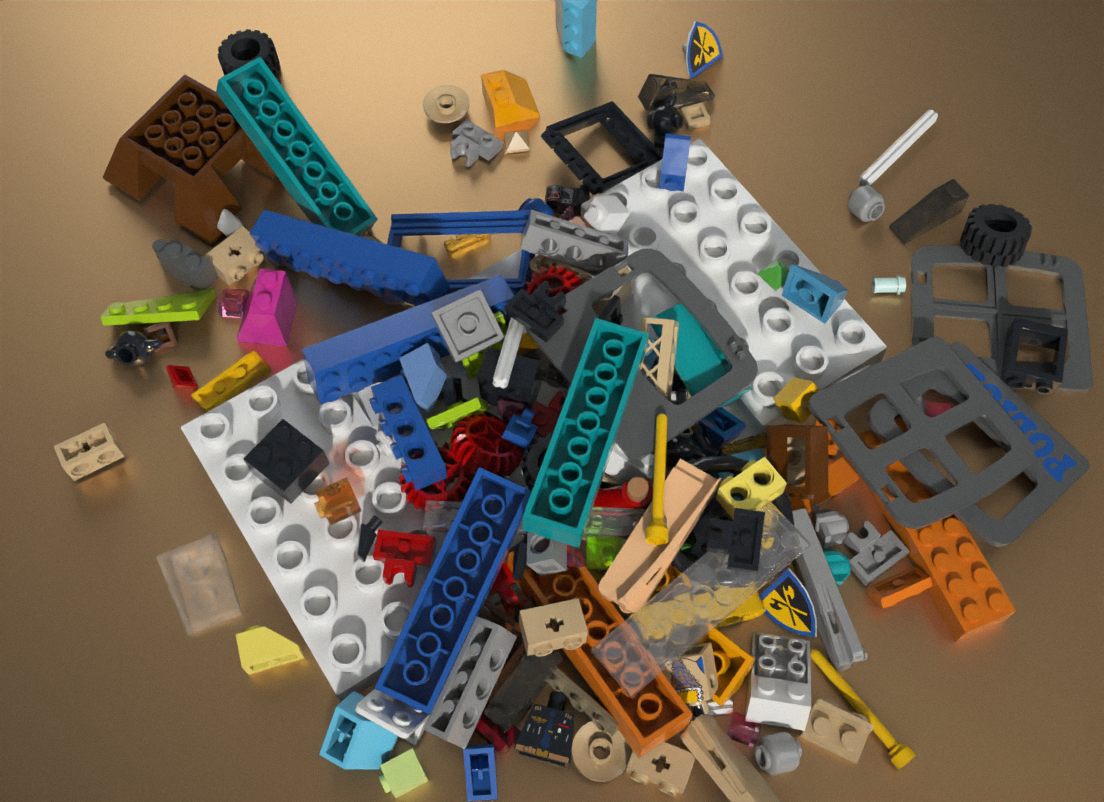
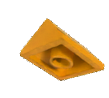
(731, 664)

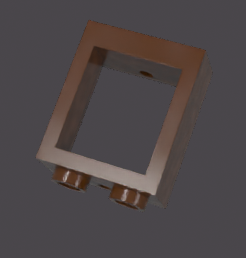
(815, 457)

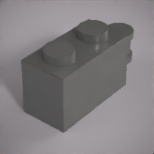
(185, 264)

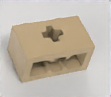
(235, 256)
(563, 616)
(670, 781)

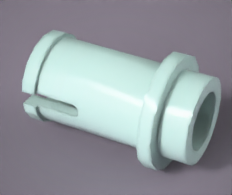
(889, 285)

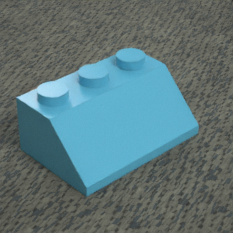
(576, 25)

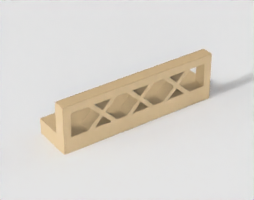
(666, 354)

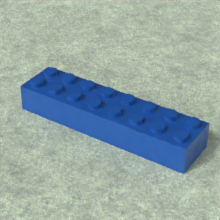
(349, 259)
(373, 351)
(454, 591)

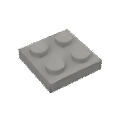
(467, 326)

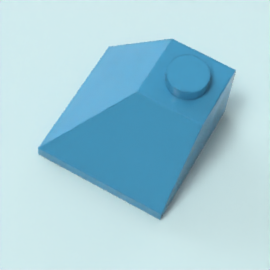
(813, 292)

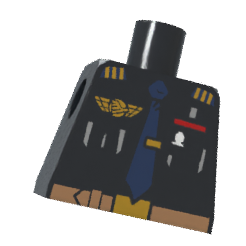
(548, 733)

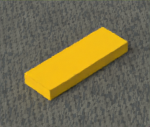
(231, 381)

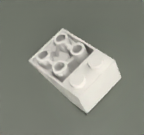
(779, 681)

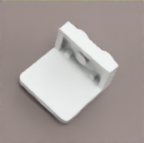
(393, 715)

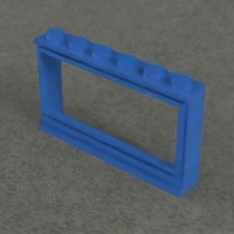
(464, 223)

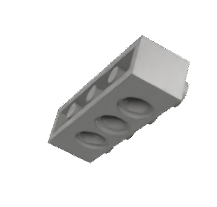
(557, 238)
(470, 682)

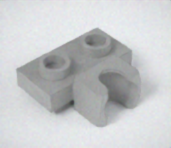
(472, 142)
(873, 553)

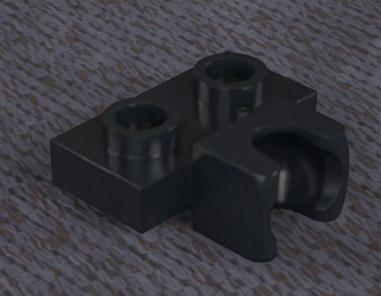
(538, 311)
(740, 539)

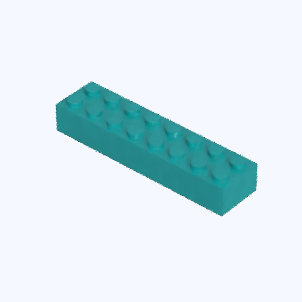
(293, 149)
(585, 433)

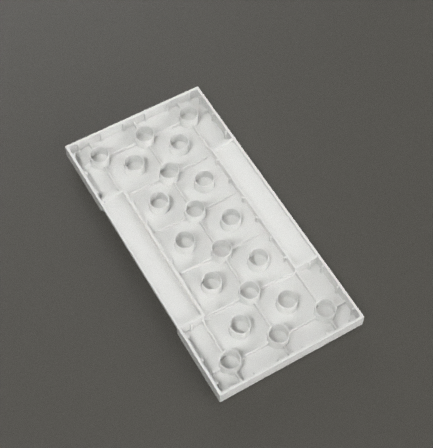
(342, 603)

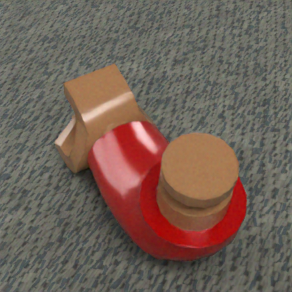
(632, 494)

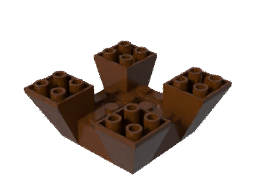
(194, 145)

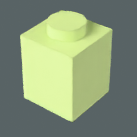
(402, 774)

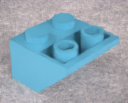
(355, 740)

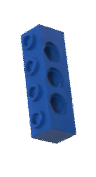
(430, 466)

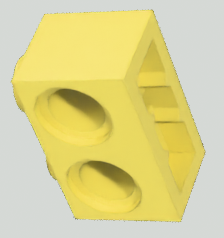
(754, 493)

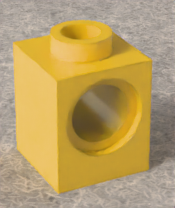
(794, 398)

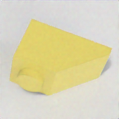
(265, 649)

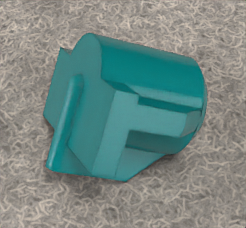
(838, 564)

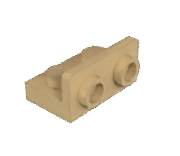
(837, 729)

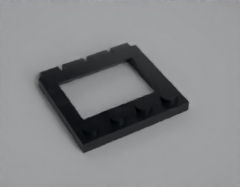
(620, 127)

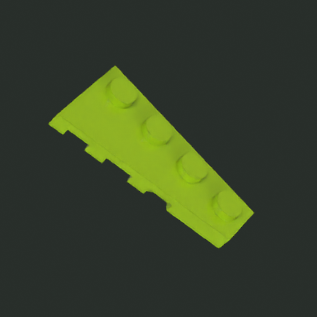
(168, 308)

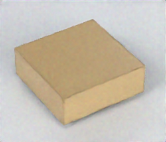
(695, 116)

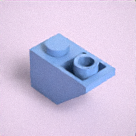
(424, 374)

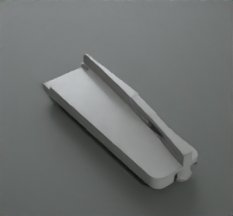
(819, 582)

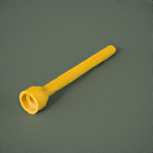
(656, 532)
(899, 752)

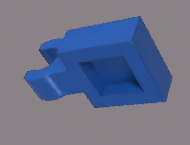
(521, 430)

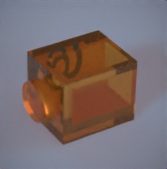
(337, 501)

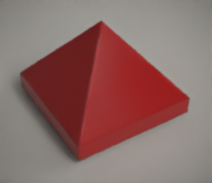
(181, 377)

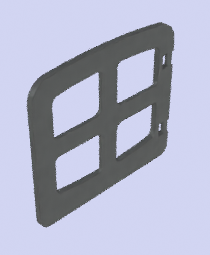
(1000, 313)
(923, 432)

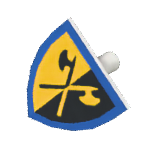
(701, 49)
(790, 605)

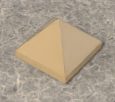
(516, 141)

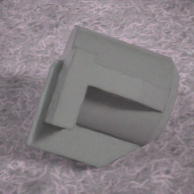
(829, 526)

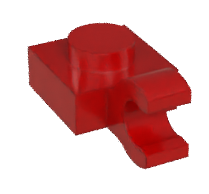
(502, 587)

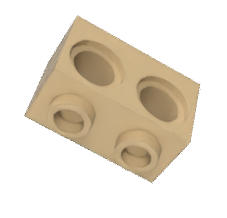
(89, 451)

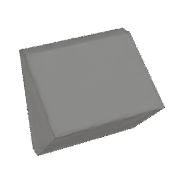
(229, 223)

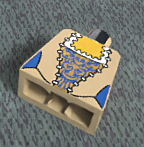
(694, 677)

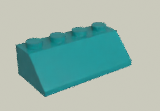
(697, 356)

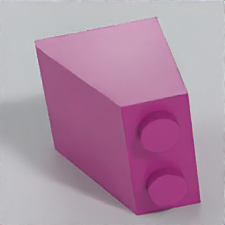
(268, 310)

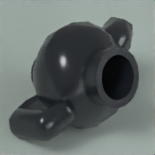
(665, 120)
(133, 348)
(683, 448)

